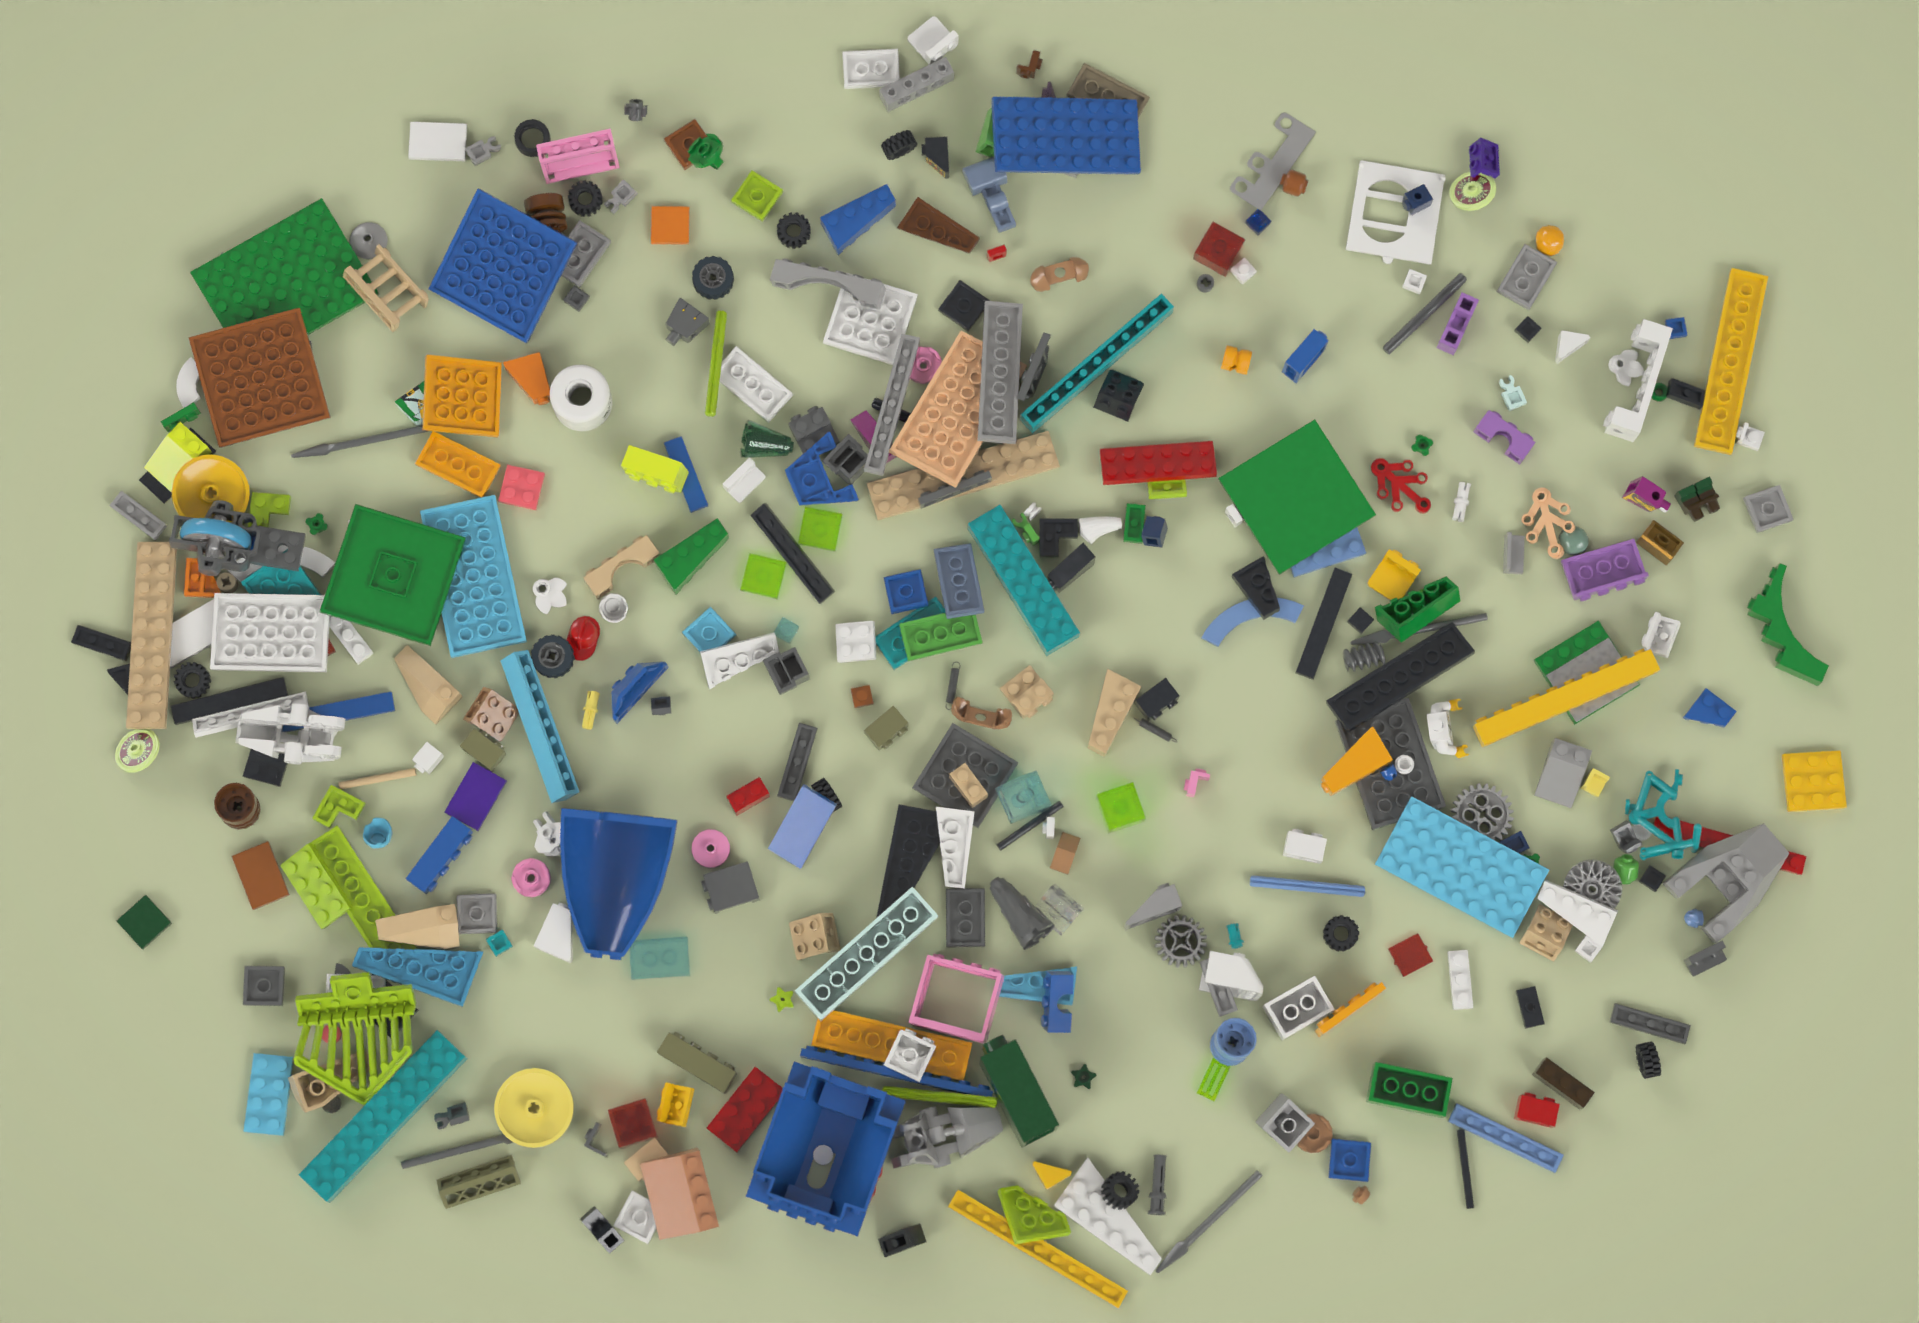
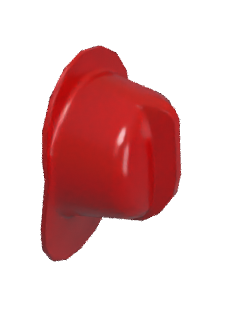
(583, 637)

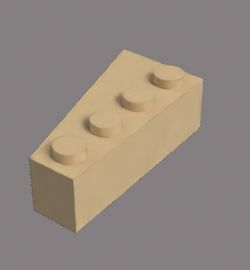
(1114, 704)

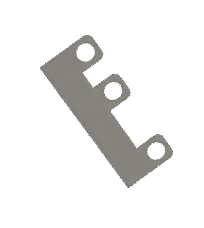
(1273, 170)

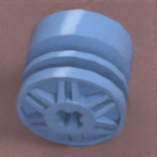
(1238, 1033)

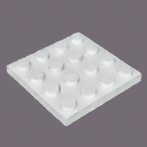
(870, 330)

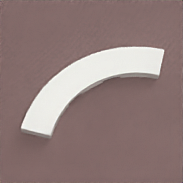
(310, 559)

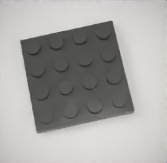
(986, 763)

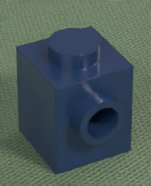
(1417, 199)
(1154, 531)

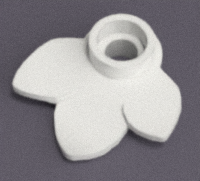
(1628, 368)
(552, 596)

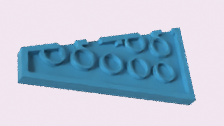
(432, 972)

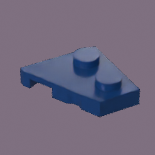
(1710, 710)

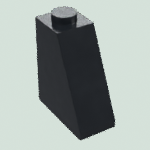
(1071, 568)

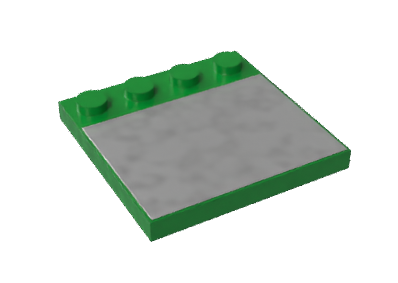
(1579, 655)

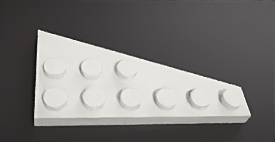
(1114, 1227)

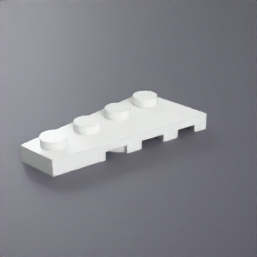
(728, 660)
(955, 840)
(1582, 912)

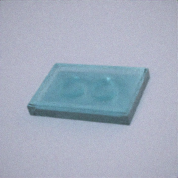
(659, 958)

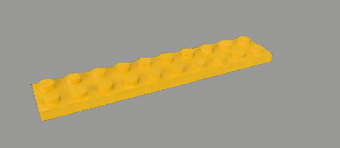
(1731, 361)

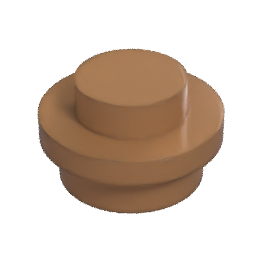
(1361, 1194)

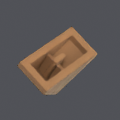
(1065, 853)

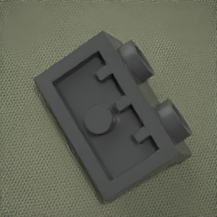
(1706, 959)

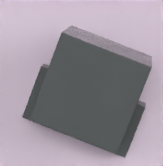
(847, 460)
(786, 670)

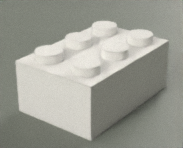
(1298, 1008)

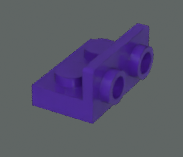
(1484, 158)

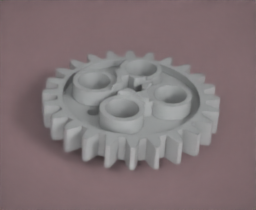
(1492, 801)

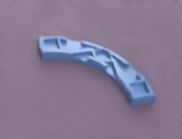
(1244, 612)

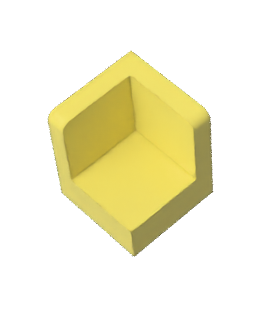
(1594, 782)

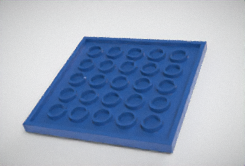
(502, 265)

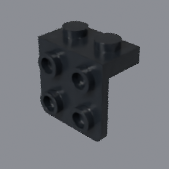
(1118, 395)

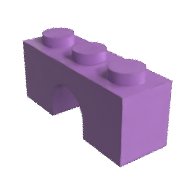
(1457, 323)
(1519, 442)

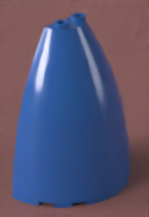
(613, 874)

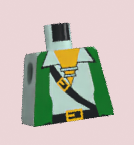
(412, 404)

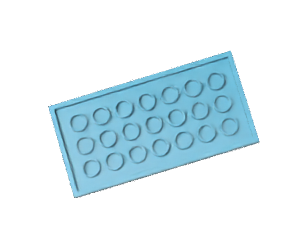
(482, 598)
(1462, 867)

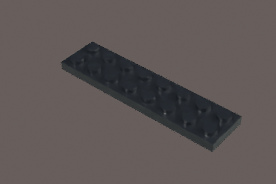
(1400, 677)

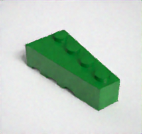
(691, 554)
(1417, 609)

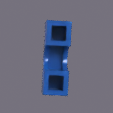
(1056, 985)

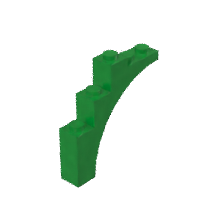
(1769, 609)

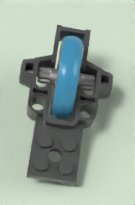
(233, 541)

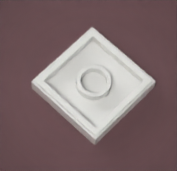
(637, 1218)

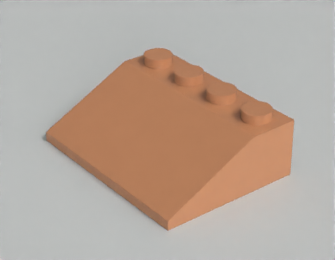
(679, 1194)

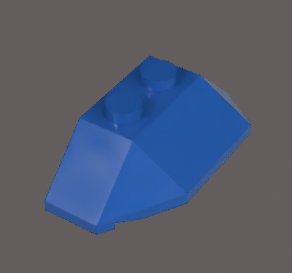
(634, 686)

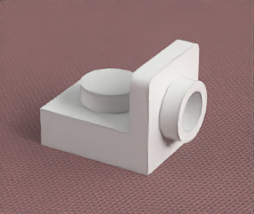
(1749, 437)

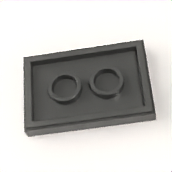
(965, 917)

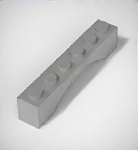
(792, 275)

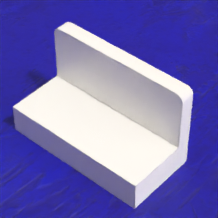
(743, 480)

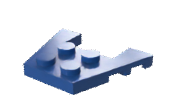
(810, 479)

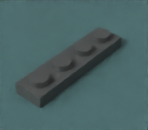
(946, 491)

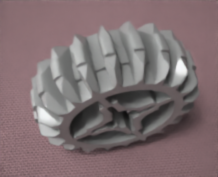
(1174, 934)

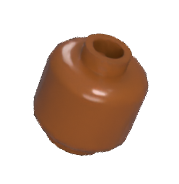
(1294, 183)

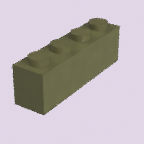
(696, 1062)

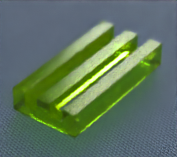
(1206, 1094)

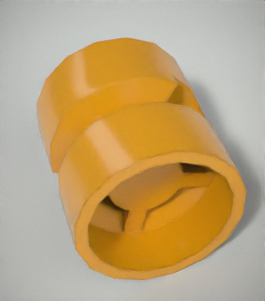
(1236, 360)

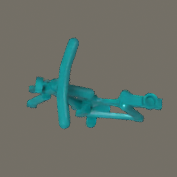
(1639, 816)

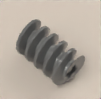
(1363, 656)

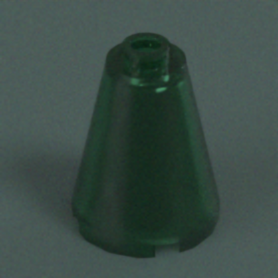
(764, 442)

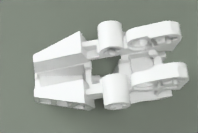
(314, 743)

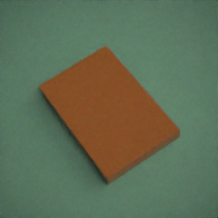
(260, 875)

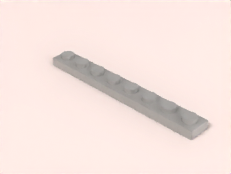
(892, 404)

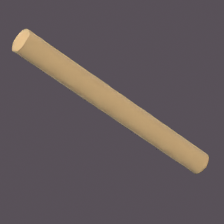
(377, 778)

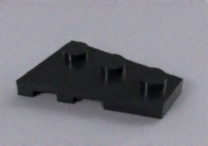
(1257, 587)

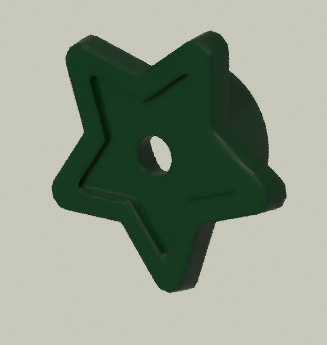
(1088, 1077)

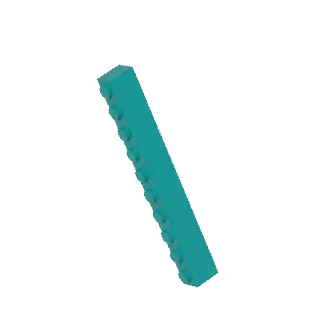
(1096, 363)

